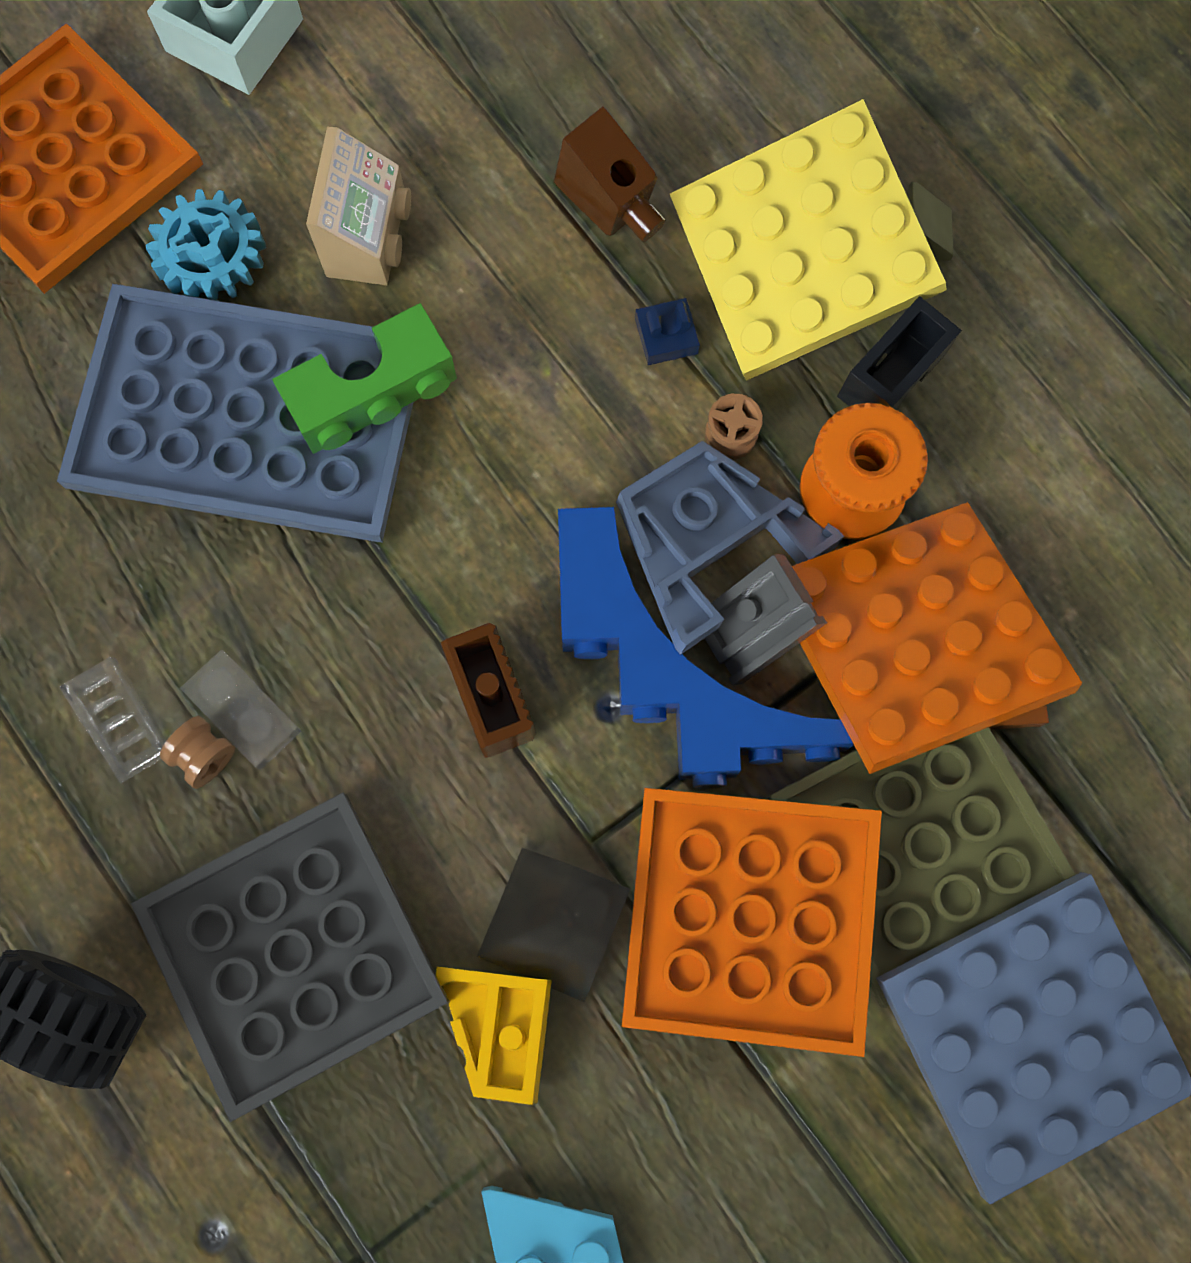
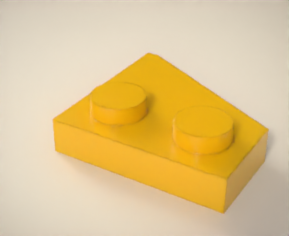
(500, 1030)

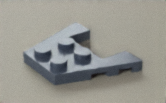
(696, 514)

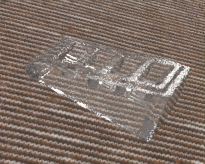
(75, 693)

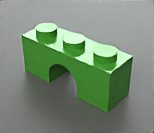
(333, 408)

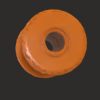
(863, 470)

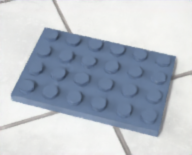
(191, 420)

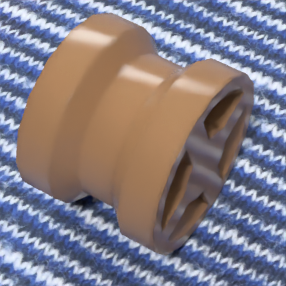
(736, 414)
(197, 752)

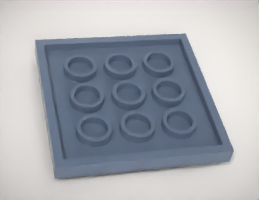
(1036, 1036)

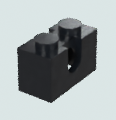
(912, 351)

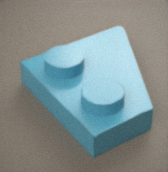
(547, 1231)

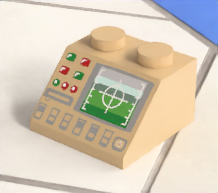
(357, 210)

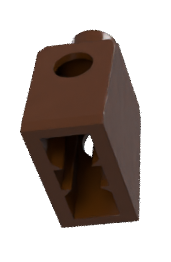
(608, 177)

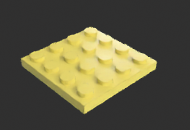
(807, 241)

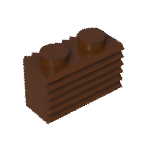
(489, 689)

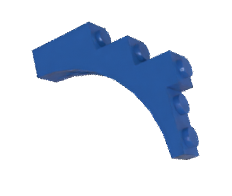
(711, 721)

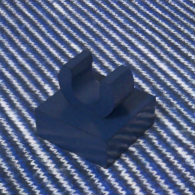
(667, 331)

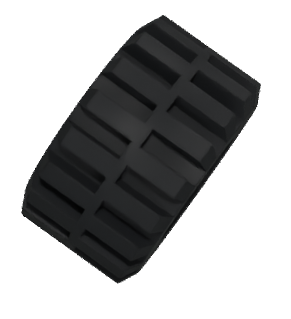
(63, 1020)

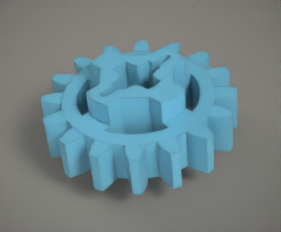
(206, 246)

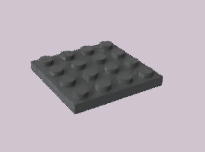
(288, 955)

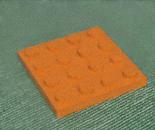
(77, 157)
(927, 638)
(753, 921)

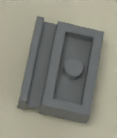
(762, 619)

